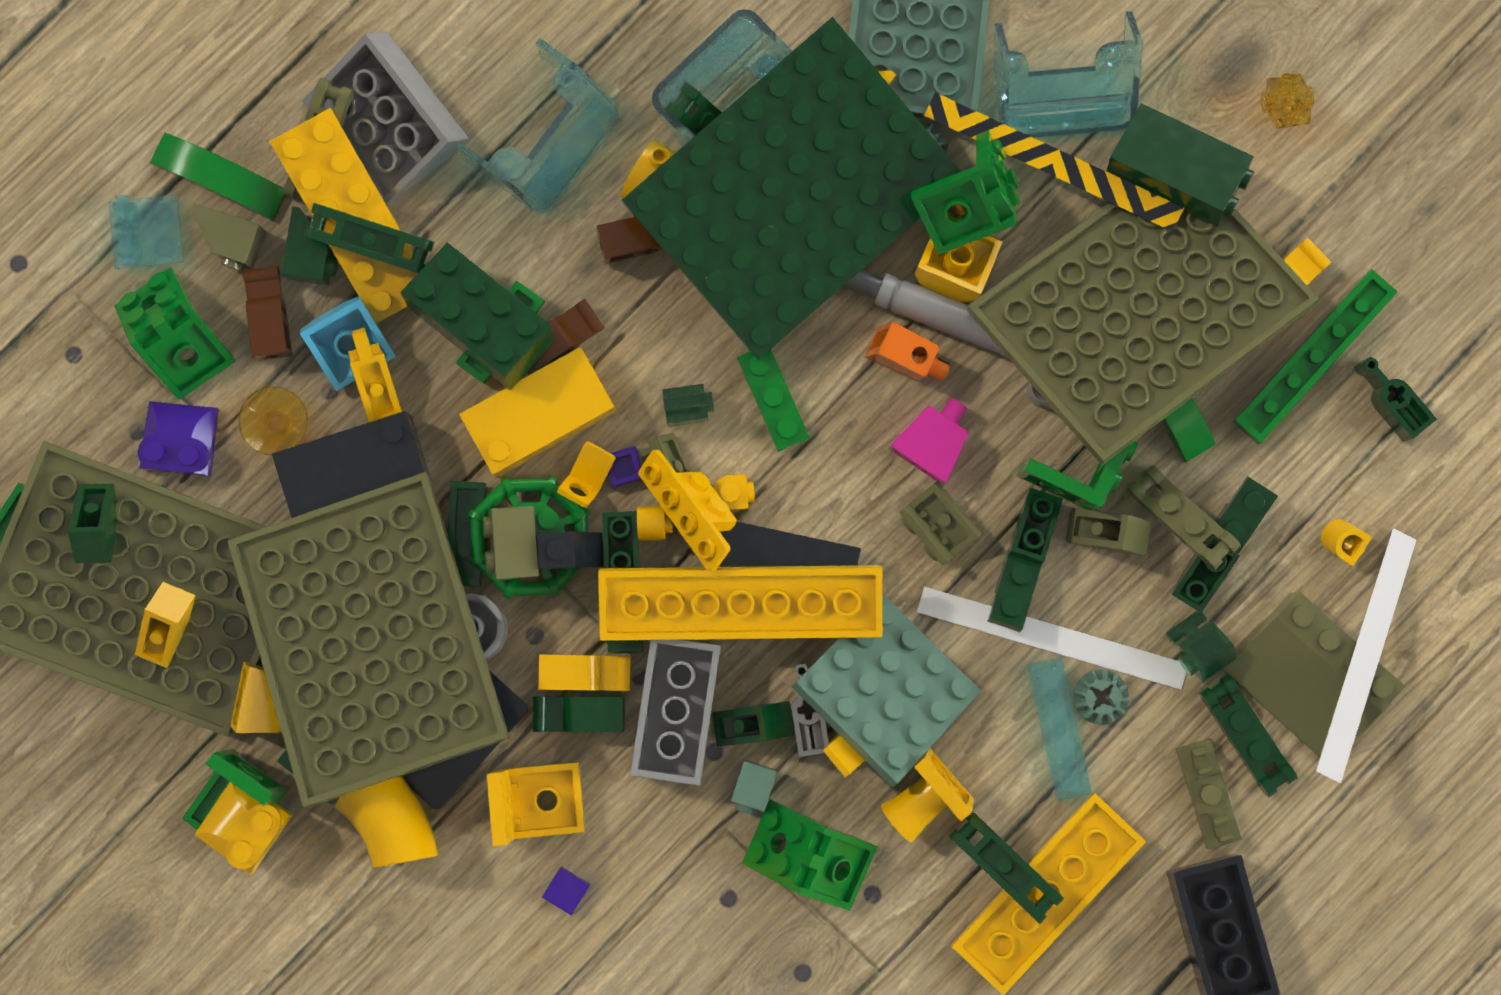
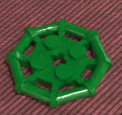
(545, 522)

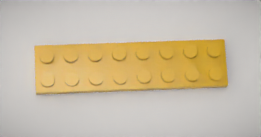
(740, 602)

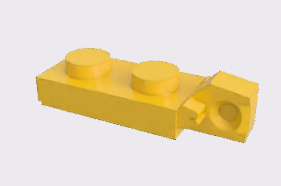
(373, 378)

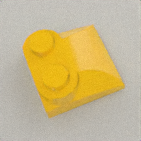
(959, 272)
(242, 828)

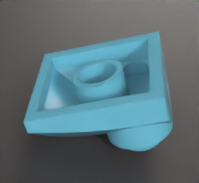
(331, 339)

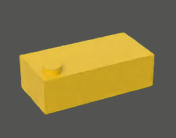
(538, 412)

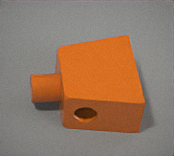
(893, 349)

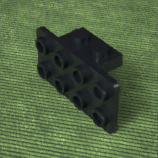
(441, 780)

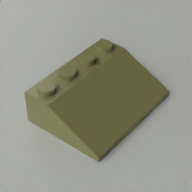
(1299, 668)

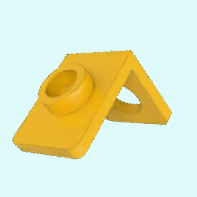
(587, 474)

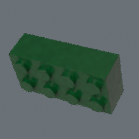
(478, 316)

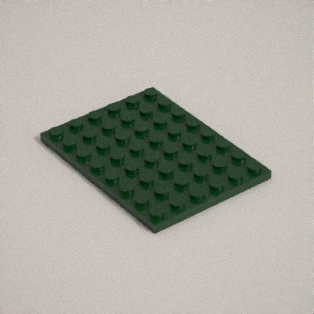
(791, 188)

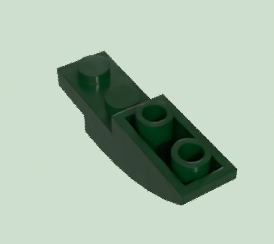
(1240, 519)
(621, 551)
(1024, 559)

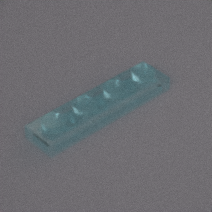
(1059, 729)

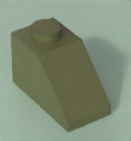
(230, 237)
(1109, 531)

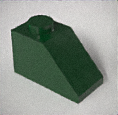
(304, 257)
(93, 523)
(753, 724)

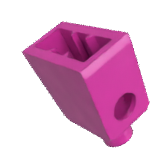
(933, 440)

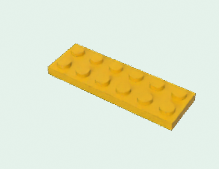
(332, 175)
(1077, 865)

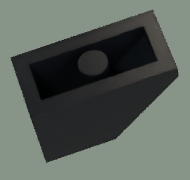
(569, 550)

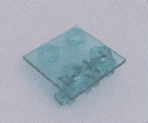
(145, 231)

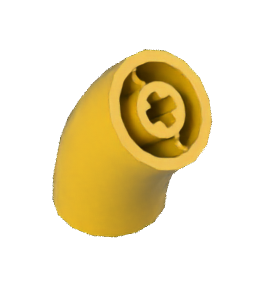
(390, 823)

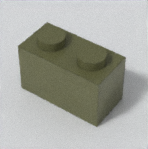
(511, 542)

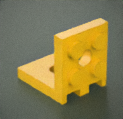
(515, 804)

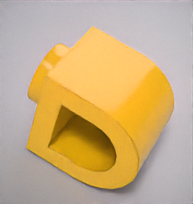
(735, 491)
(653, 524)
(1344, 540)

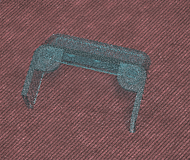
(732, 49)
(1070, 98)
(565, 146)

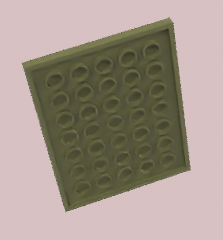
(1138, 318)
(91, 614)
(367, 640)

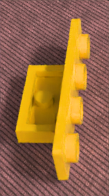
(691, 507)

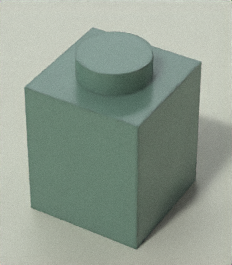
(753, 787)

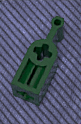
(1406, 412)
(578, 713)

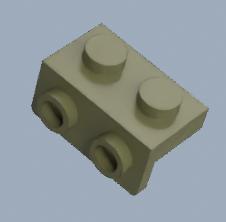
(939, 523)

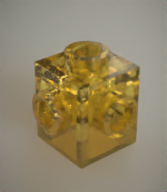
(1288, 100)

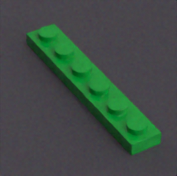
(1314, 356)

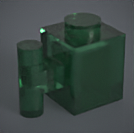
(687, 405)
(1204, 649)

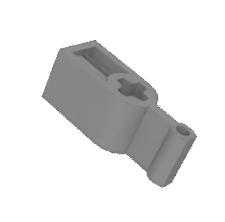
(801, 726)

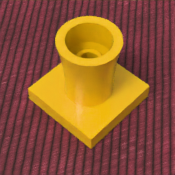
(927, 798)

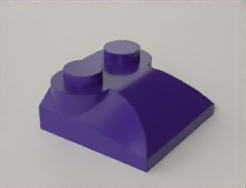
(179, 439)

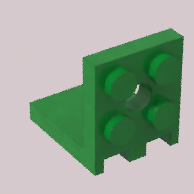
(984, 190)
(163, 324)
(1090, 496)
(238, 771)
(809, 856)

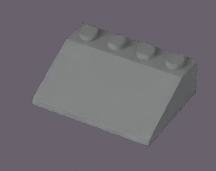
(393, 117)

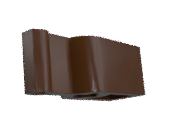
(625, 240)
(266, 314)
(570, 331)

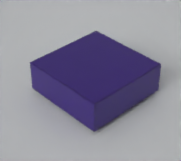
(625, 468)
(566, 890)

